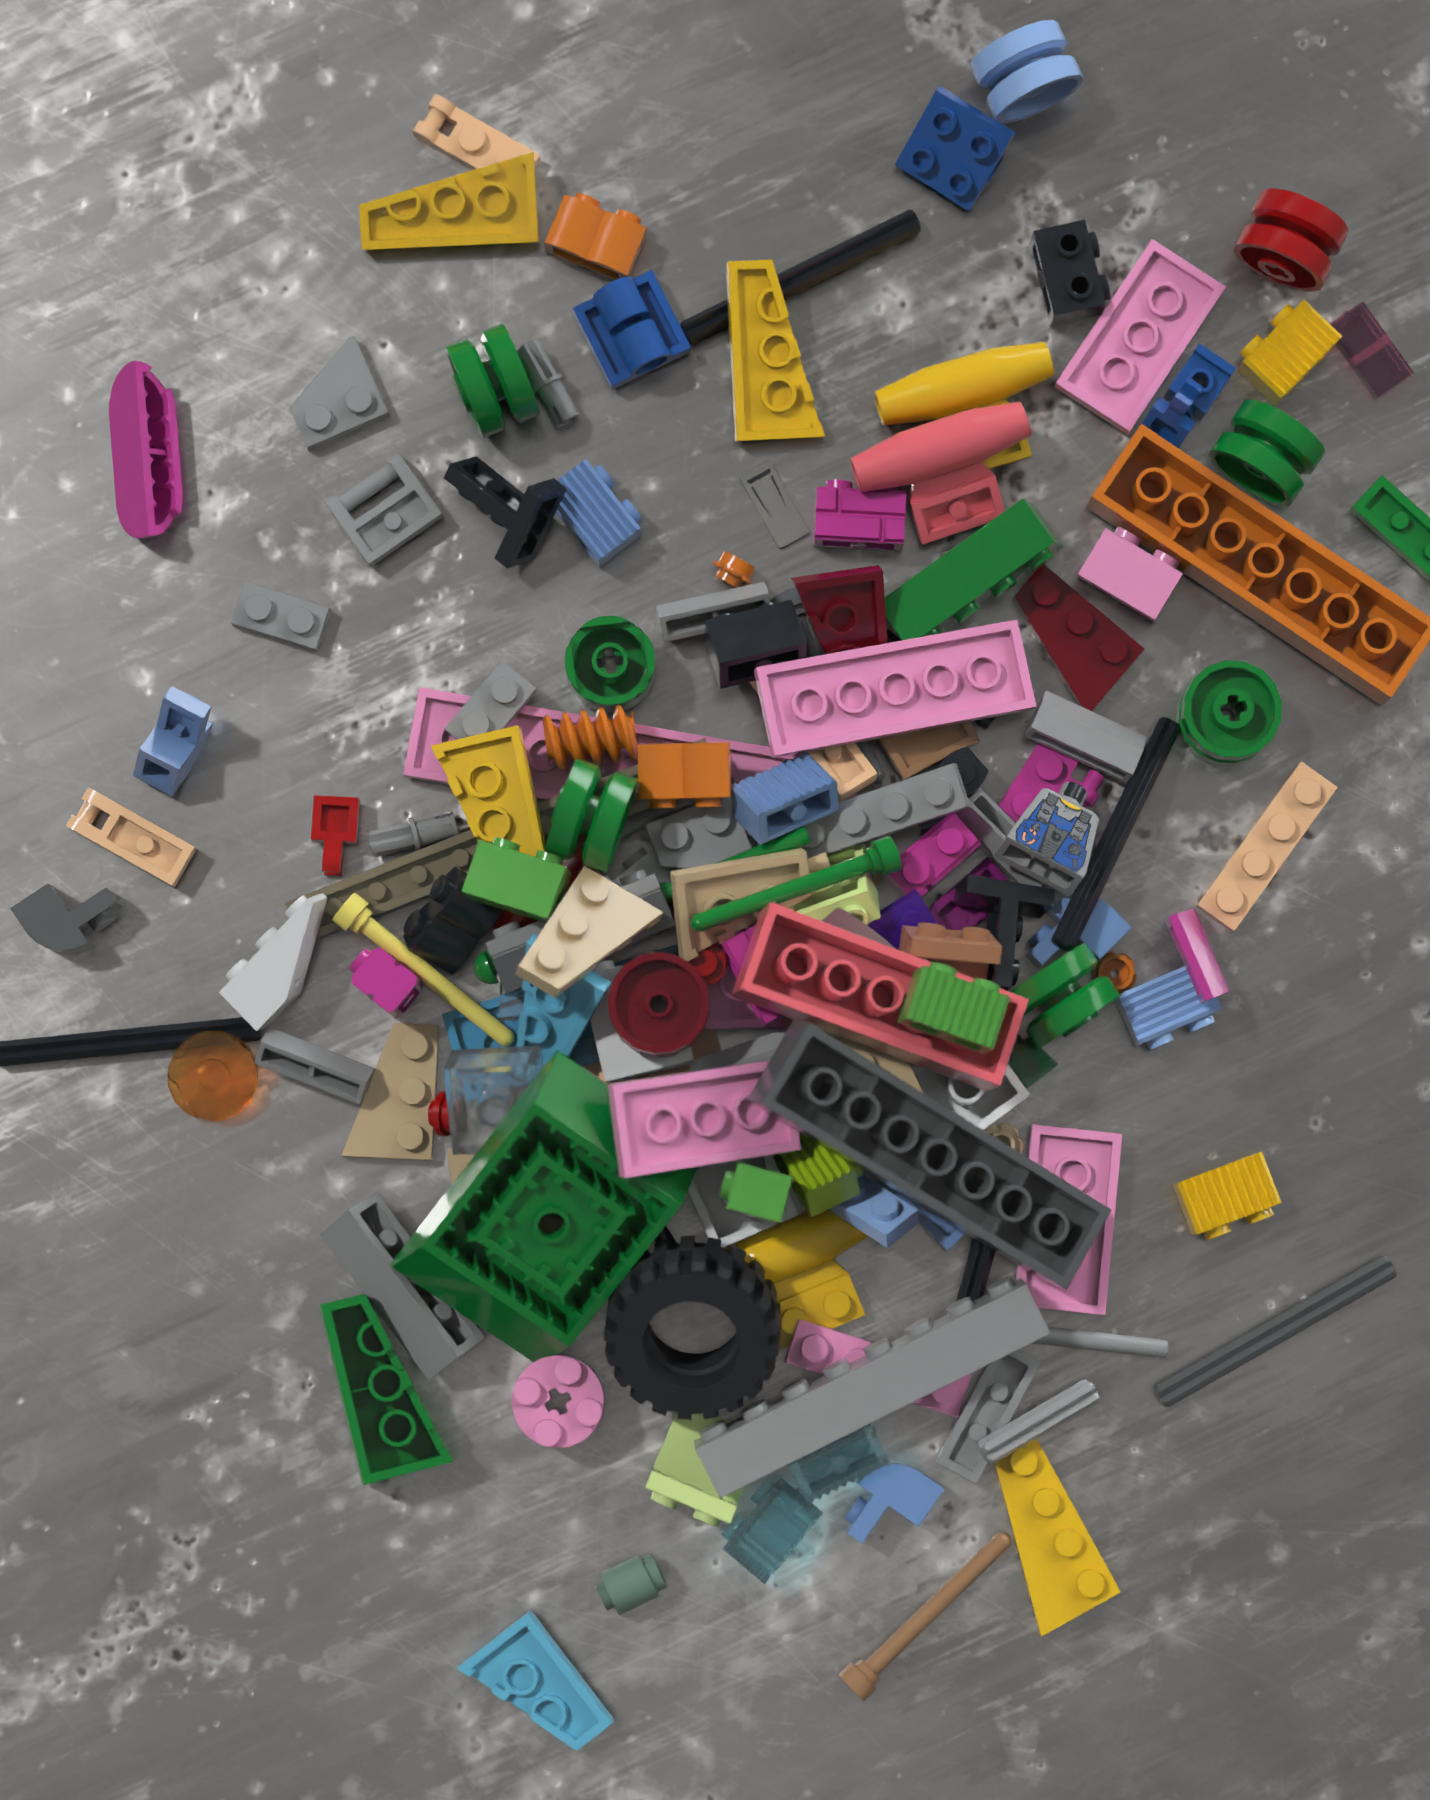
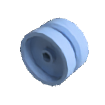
(1026, 71)

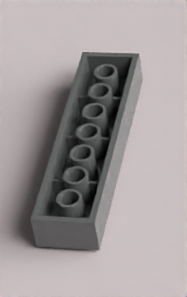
(929, 1153)

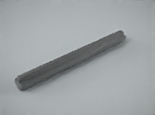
(1275, 1331)

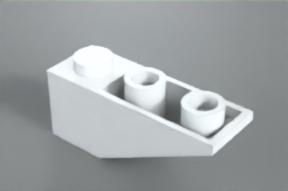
(276, 973)

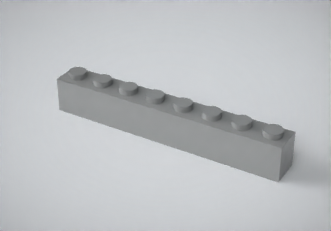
(871, 1386)

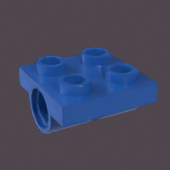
(955, 148)
(631, 328)

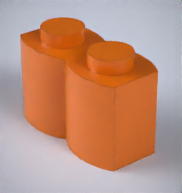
(596, 237)
(684, 772)

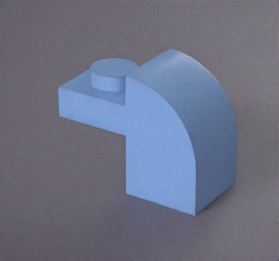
(174, 742)
(1100, 933)
(894, 1486)

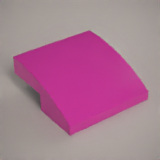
(1197, 955)

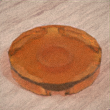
(212, 1075)

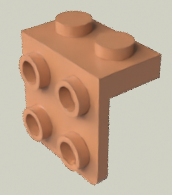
(964, 950)

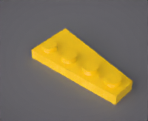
(466, 209)
(766, 366)
(494, 786)
(1054, 1547)

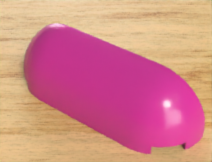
(144, 451)

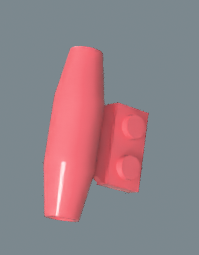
(945, 467)

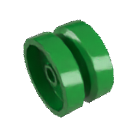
(488, 382)
(1267, 452)
(1247, 694)
(585, 814)
(1063, 998)

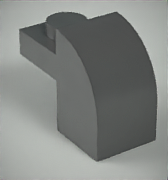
(57, 927)

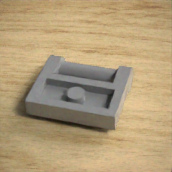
(390, 521)

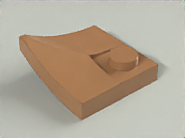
(924, 749)

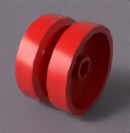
(1291, 239)

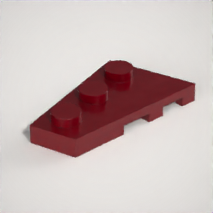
(845, 607)
(1078, 638)

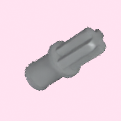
(547, 383)
(412, 834)

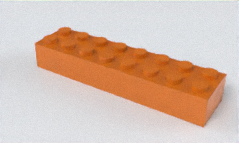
(1263, 565)

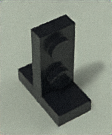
(524, 515)
(1004, 903)

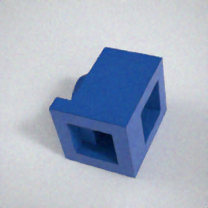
(1209, 369)

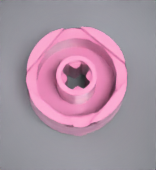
(550, 1426)

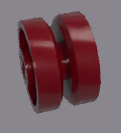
(664, 1032)

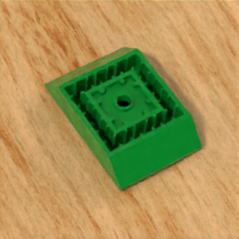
(545, 1157)

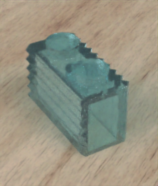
(839, 1463)
(770, 1528)

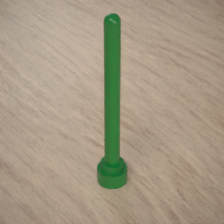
(879, 858)

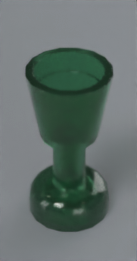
(1029, 1062)

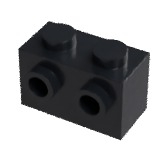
(1069, 273)
(752, 640)

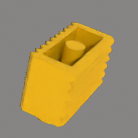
(1288, 352)
(1227, 1195)

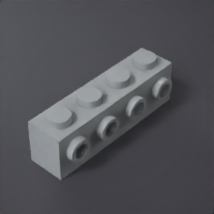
(428, 1329)

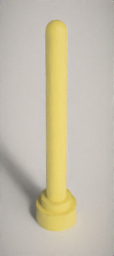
(357, 917)

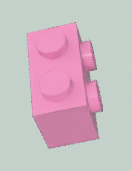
(1130, 573)

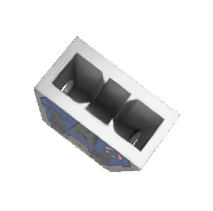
(1053, 838)

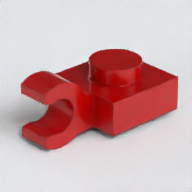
(334, 824)

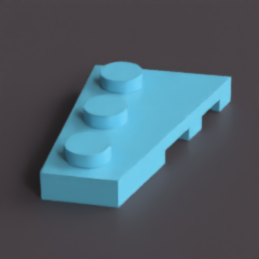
(558, 1020)
(540, 1680)

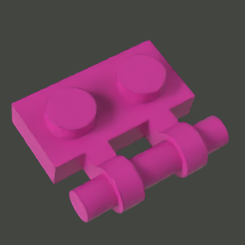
(1046, 770)

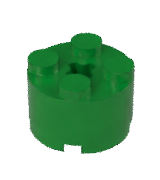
(628, 645)

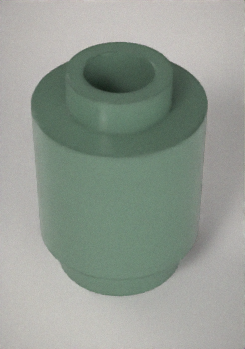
(631, 1584)

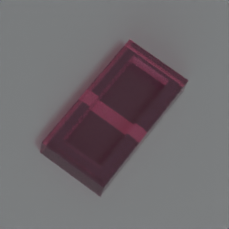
(1370, 351)

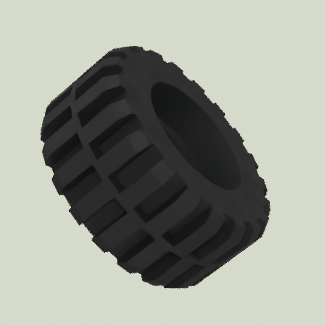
(687, 1380)

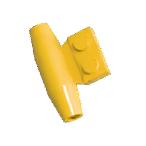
(966, 384)
(803, 1269)

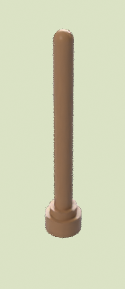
(863, 1674)

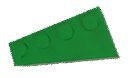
(972, 572)
(381, 1408)

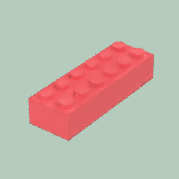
(858, 994)

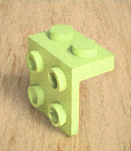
(683, 1478)

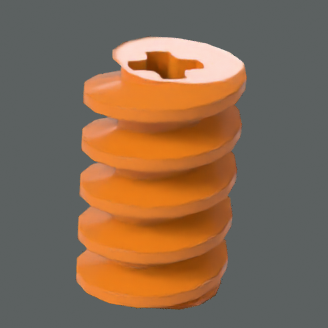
(590, 737)

